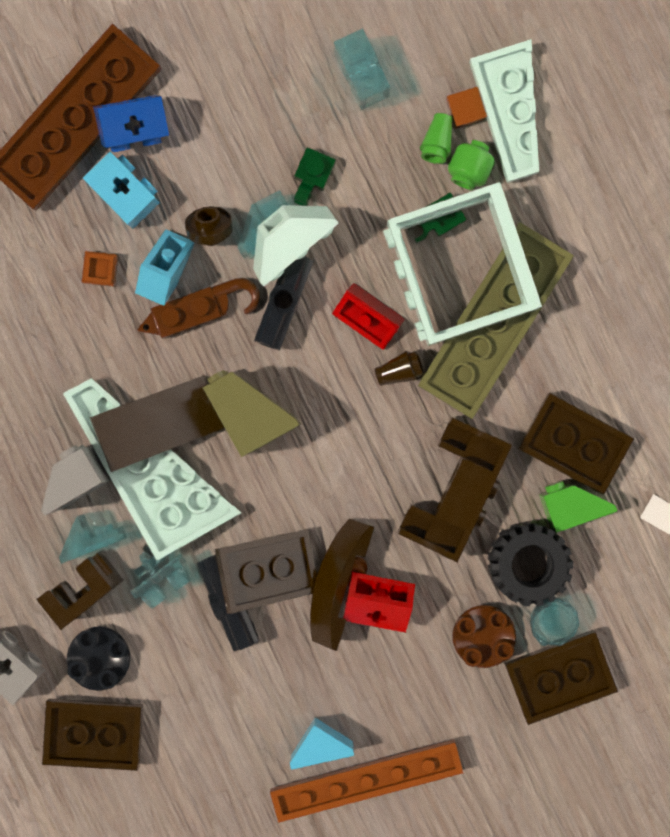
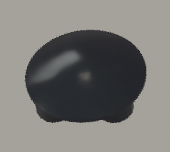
(98, 658)

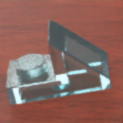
(81, 541)

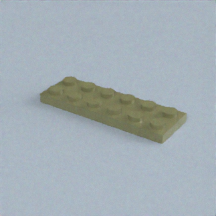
(473, 361)

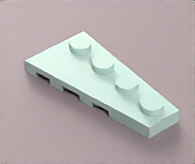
(508, 99)

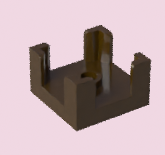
(65, 606)

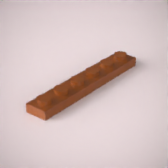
(366, 780)

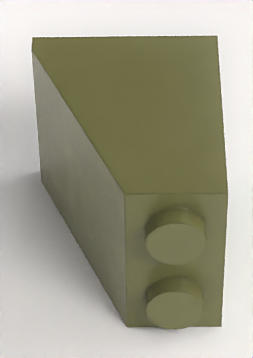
(247, 413)

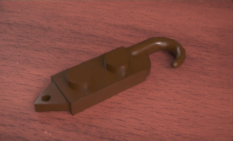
(197, 308)

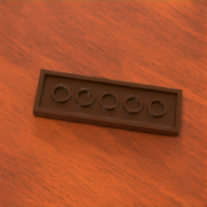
(65, 122)

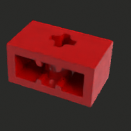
(379, 602)

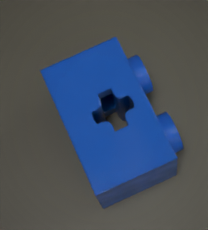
(146, 110)

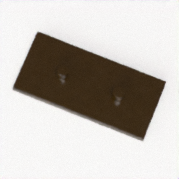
(155, 423)

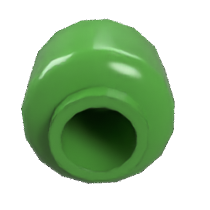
(471, 165)

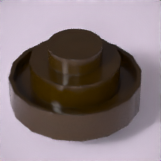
(208, 225)

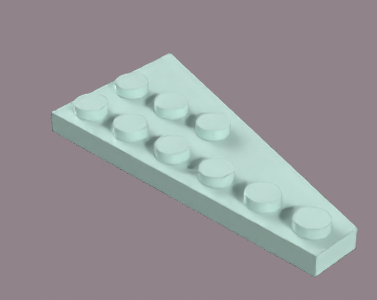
(160, 492)

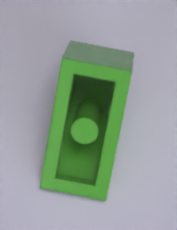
(571, 506)

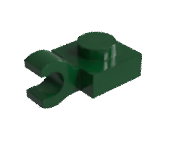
(313, 173)

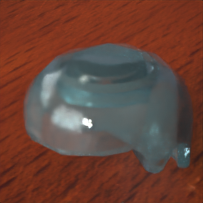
(554, 622)

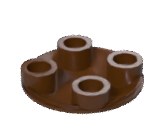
(484, 636)

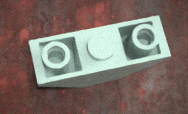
(288, 236)

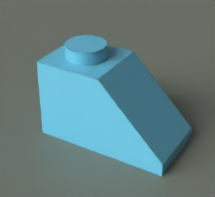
(163, 267)

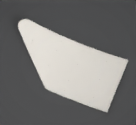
(658, 513)

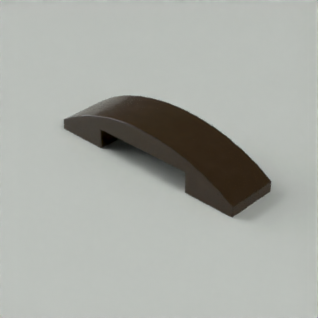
(332, 582)

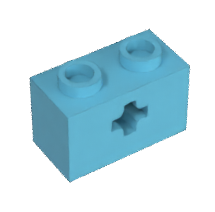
(106, 178)

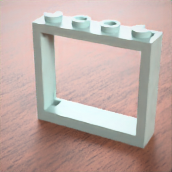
(511, 244)

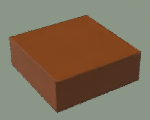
(466, 107)
(100, 268)

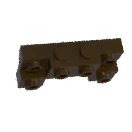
(464, 495)

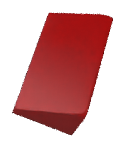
(368, 316)

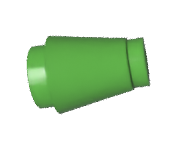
(437, 141)

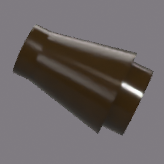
(400, 369)

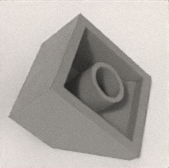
(73, 478)

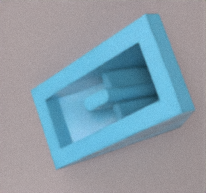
(320, 745)

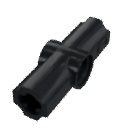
(277, 320)
(237, 625)

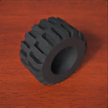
(549, 582)

